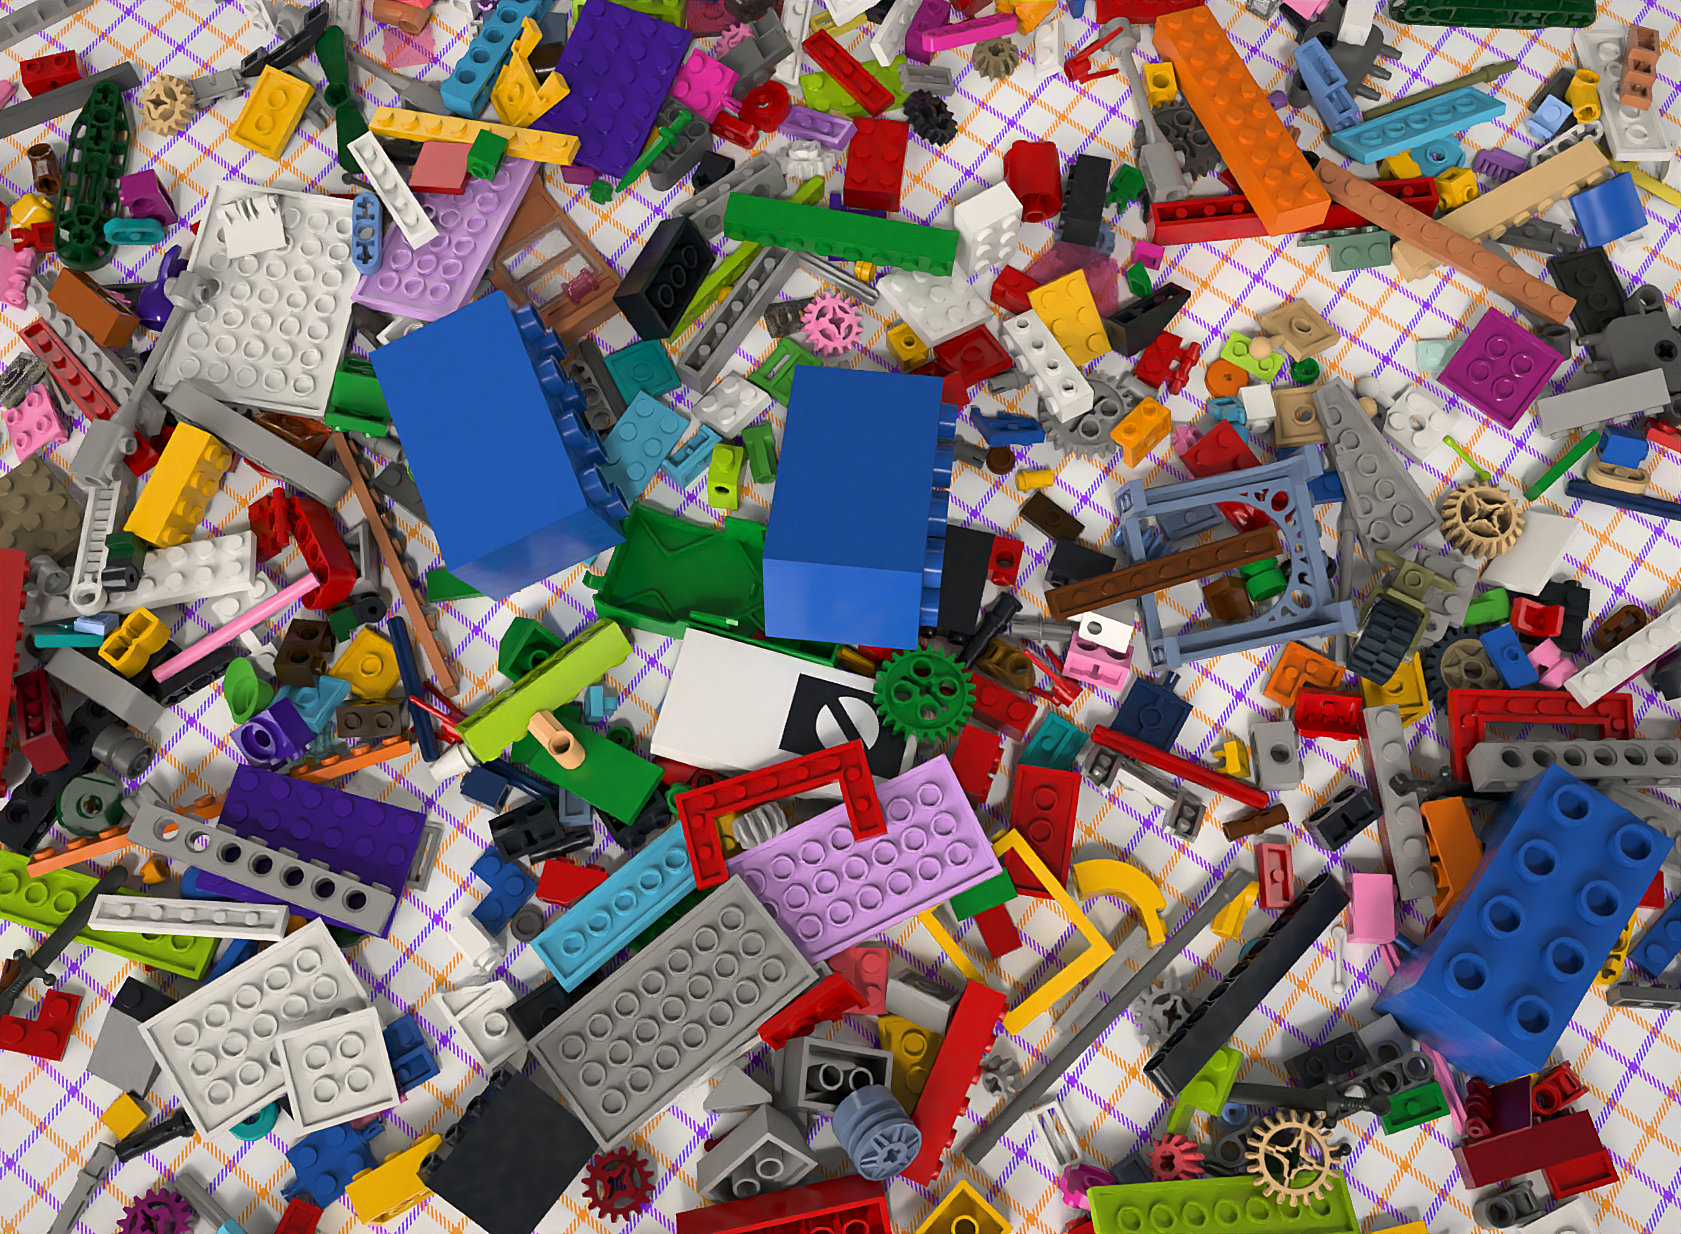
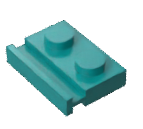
(1054, 744)

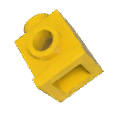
(1399, 167)
(898, 344)

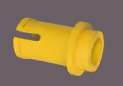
(1034, 479)

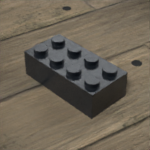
(664, 279)

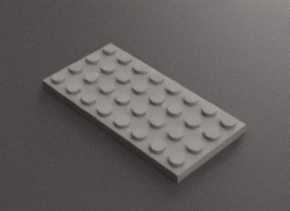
(672, 1012)

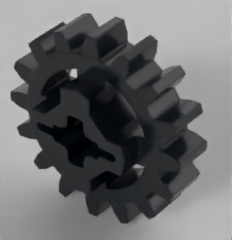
(930, 117)

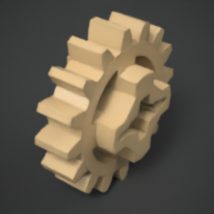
(166, 105)

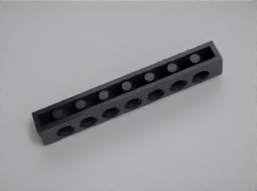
(27, 835)

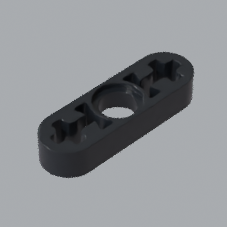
(195, 677)

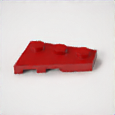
(820, 1004)

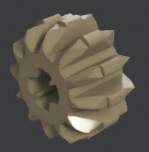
(995, 58)

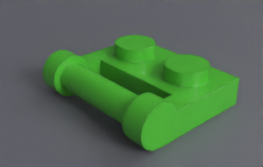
(780, 385)

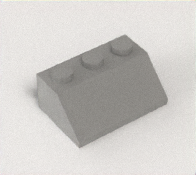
(755, 1159)

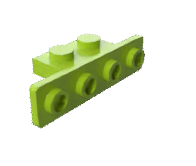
(1207, 1090)

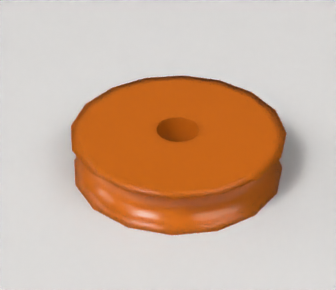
(1215, 377)

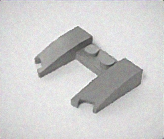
(1182, 813)

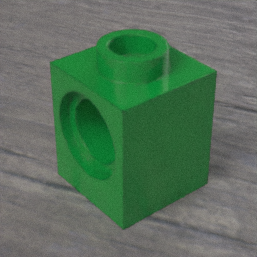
(486, 155)

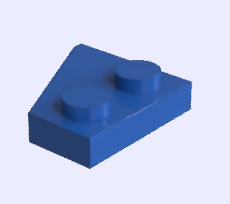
(1007, 429)

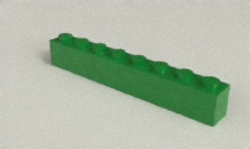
(840, 234)

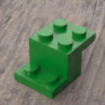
(358, 400)

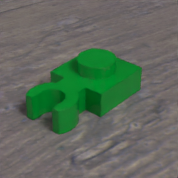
(1125, 186)

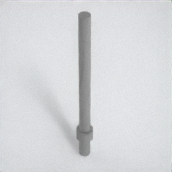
(1348, 531)

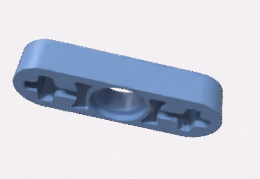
(361, 222)

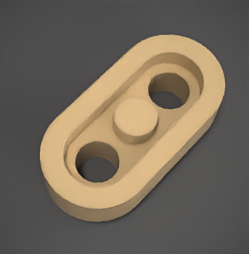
(1618, 477)

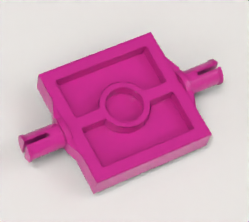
(705, 86)

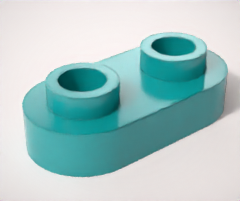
(133, 231)

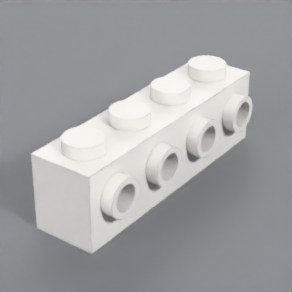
(1046, 366)

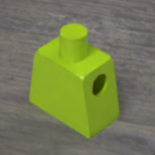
(726, 470)

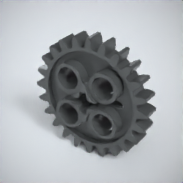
(1186, 134)

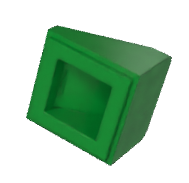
(1139, 280)

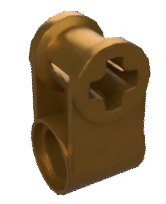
(1003, 661)

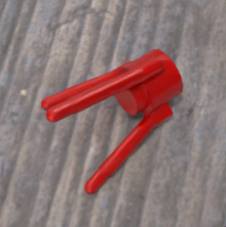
(1079, 65)
(1065, 689)
(449, 720)

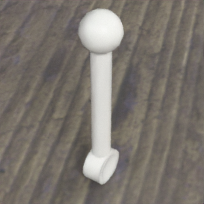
(1338, 934)

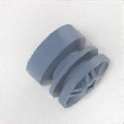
(876, 1132)

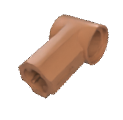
(400, 14)

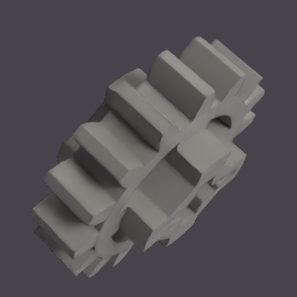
(1155, 1012)

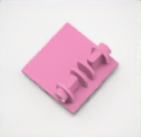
(16, 275)
(35, 423)

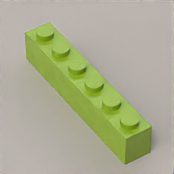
(544, 688)

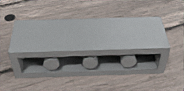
(1601, 403)

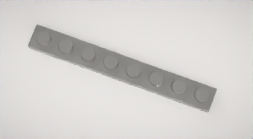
(99, 360)

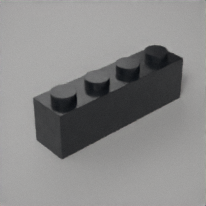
(1084, 200)

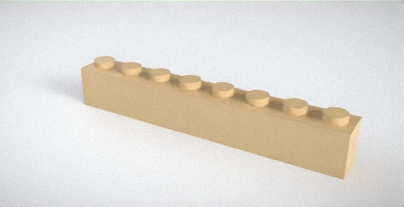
(1510, 204)

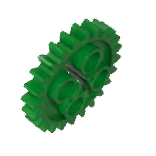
(906, 714)

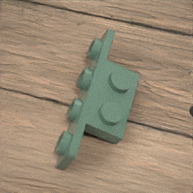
(1356, 250)

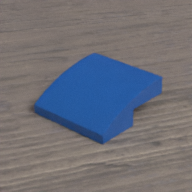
(1608, 210)
(409, 1052)

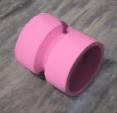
(1550, 666)

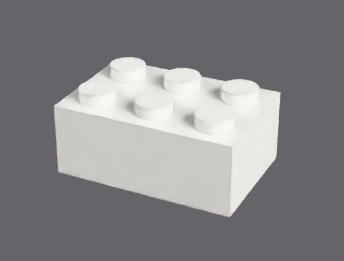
(987, 229)

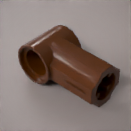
(45, 168)

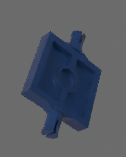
(1153, 713)

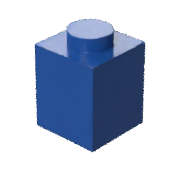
(1622, 447)

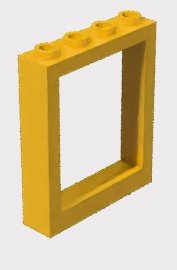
(1062, 981)

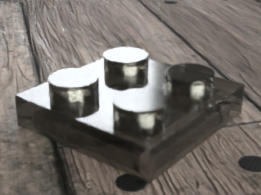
(19, 377)

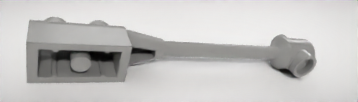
(413, 93)
(1158, 160)
(107, 442)

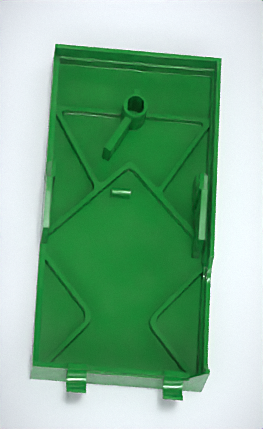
(694, 578)

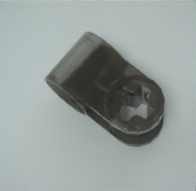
(748, 10)

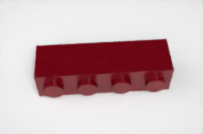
(1544, 1145)

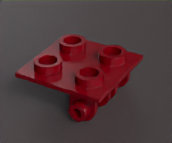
(1497, 1110)

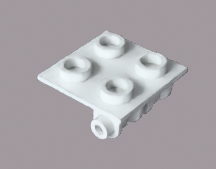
(252, 226)

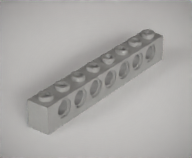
(1599, 764)
(148, 833)

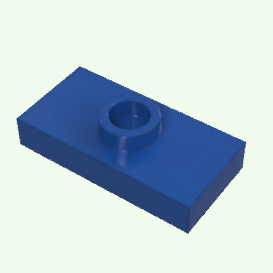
(1508, 658)

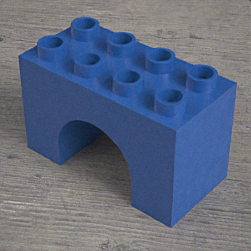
(1527, 929)

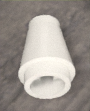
(453, 762)

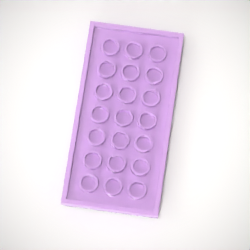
(449, 267)
(842, 892)

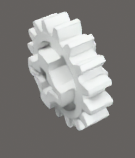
(805, 159)

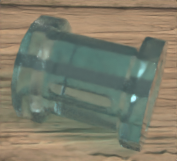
(325, 748)

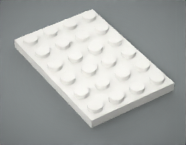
(221, 1038)

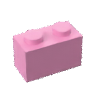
(1371, 908)

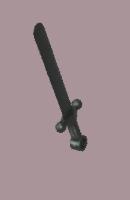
(1441, 787)
(59, 939)
(1308, 1099)

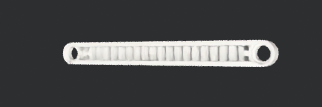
(101, 517)

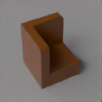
(1227, 599)

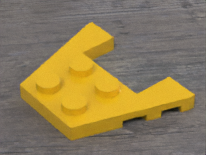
(517, 92)

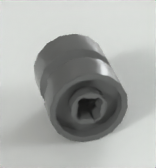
(122, 750)

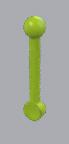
(1483, 475)

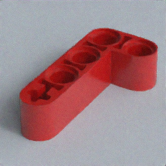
(322, 552)

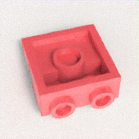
(868, 972)

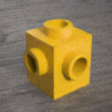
(1456, 188)

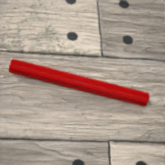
(1179, 767)

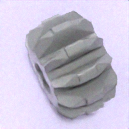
(759, 825)

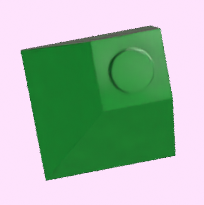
(525, 647)

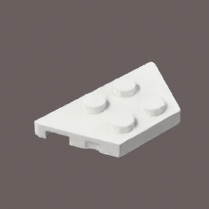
(484, 1026)

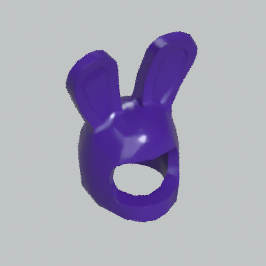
(152, 304)

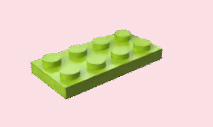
(824, 93)

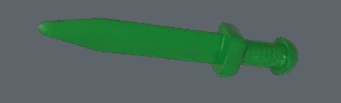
(666, 137)

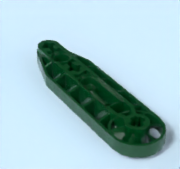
(1496, 13)
(72, 240)

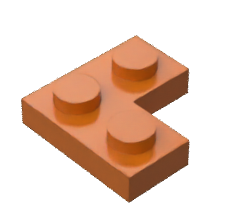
(1299, 667)

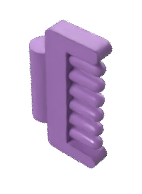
(1501, 161)

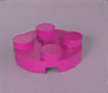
(1076, 1182)

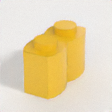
(135, 642)

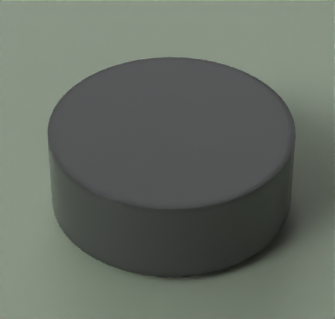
(526, 926)

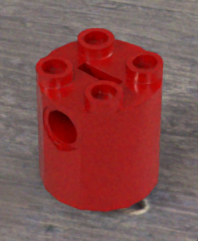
(1034, 178)

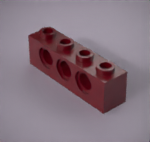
(41, 721)

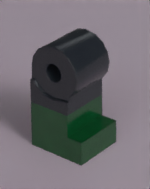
(123, 562)
(354, 613)

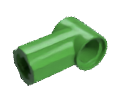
(759, 447)
(1489, 608)

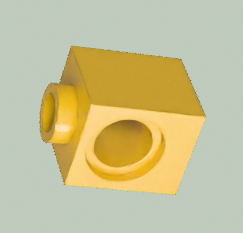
(1160, 76)

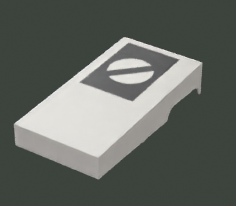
(755, 708)

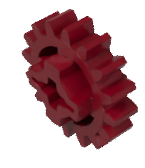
(610, 1199)

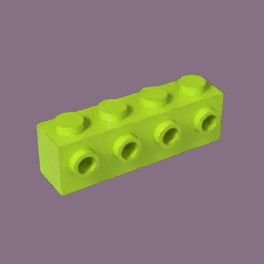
(665, 10)

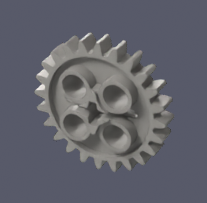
(1095, 422)

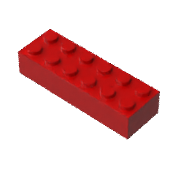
(824, 1207)

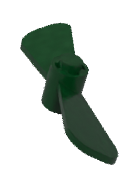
(340, 96)

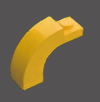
(1128, 883)

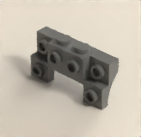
(757, 57)

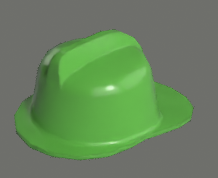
(245, 691)

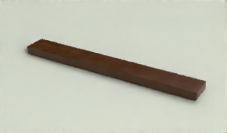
(1163, 573)

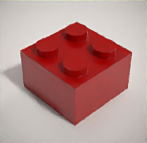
(973, 762)

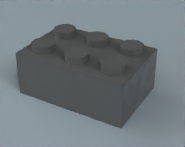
(825, 1072)

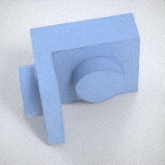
(1549, 117)

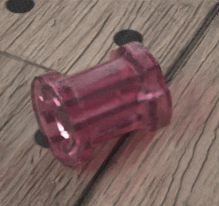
(580, 286)

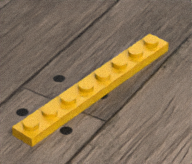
(522, 142)

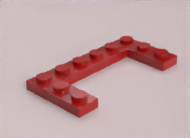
(1473, 707)
(704, 805)

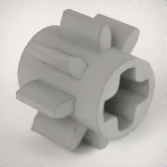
(1002, 1077)

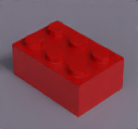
(876, 164)

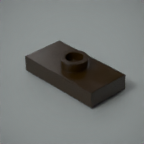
(1051, 519)

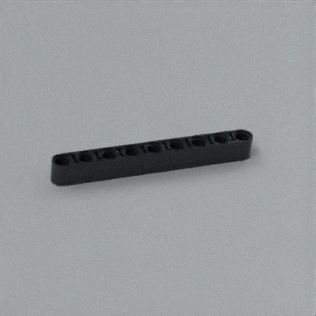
(1245, 986)

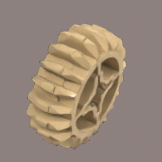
(1480, 504)
(1302, 1128)

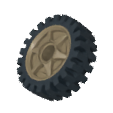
(1447, 659)

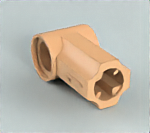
(556, 739)

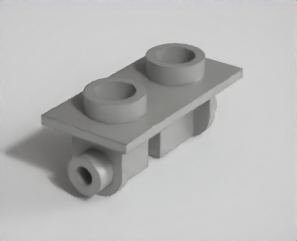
(226, 85)

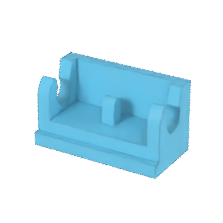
(691, 458)

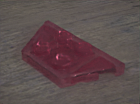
(1097, 268)

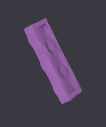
(818, 126)

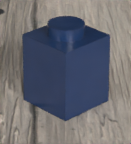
(485, 789)

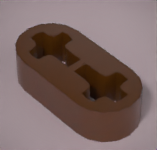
(1614, 624)

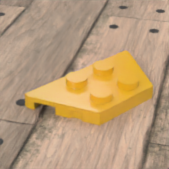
(1404, 688)

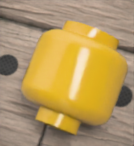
(30, 210)

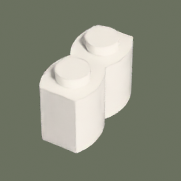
(476, 945)

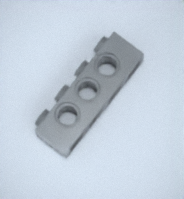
(756, 177)

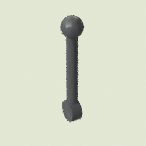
(348, 179)

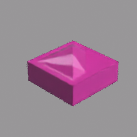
(1149, 254)

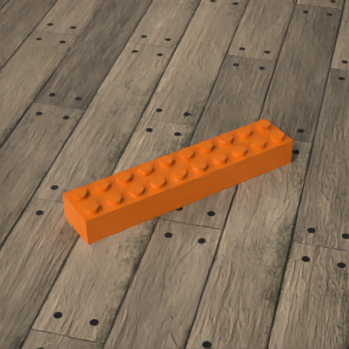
(1241, 122)

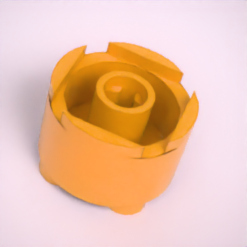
(1029, 12)

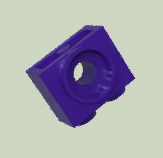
(273, 737)

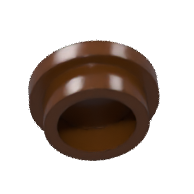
(1000, 460)

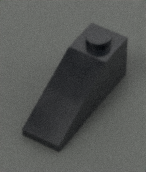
(1145, 319)

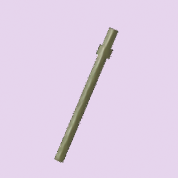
(1486, 75)

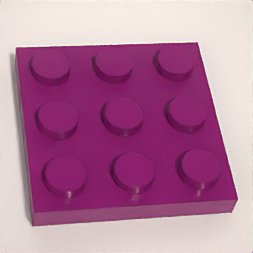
(1500, 368)

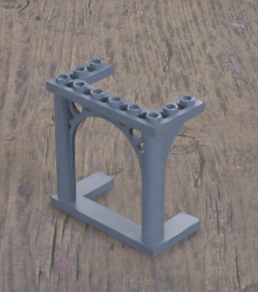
(1288, 475)

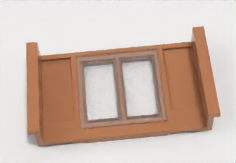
(544, 252)

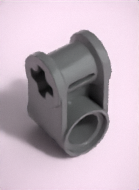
(1514, 1205)

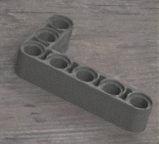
(692, 143)

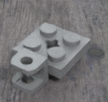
(1448, 607)

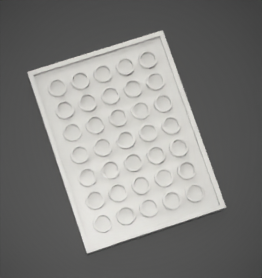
(272, 315)

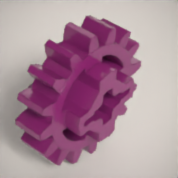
(139, 1217)

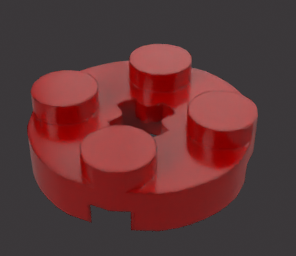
(772, 115)

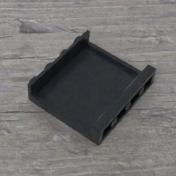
(962, 584)
(508, 1155)

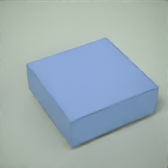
(97, 624)

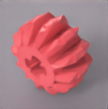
(1175, 1159)

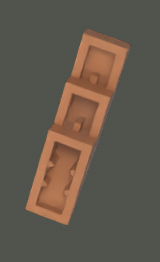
(1639, 67)

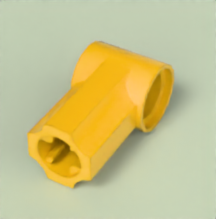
(1583, 95)
(1231, 918)

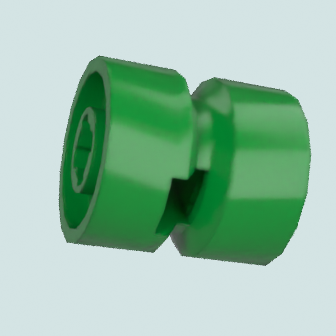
(1263, 579)

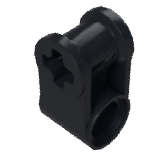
(711, 169)

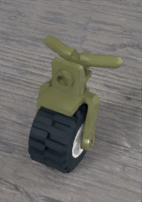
(1392, 626)

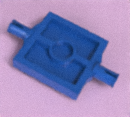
(329, 1160)

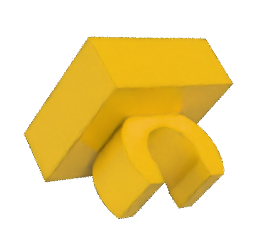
(1236, 760)

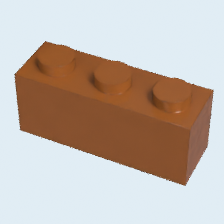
(93, 308)

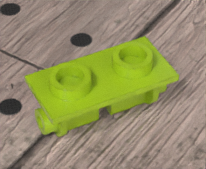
(1238, 353)

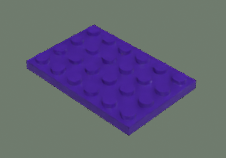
(617, 81)
(322, 825)

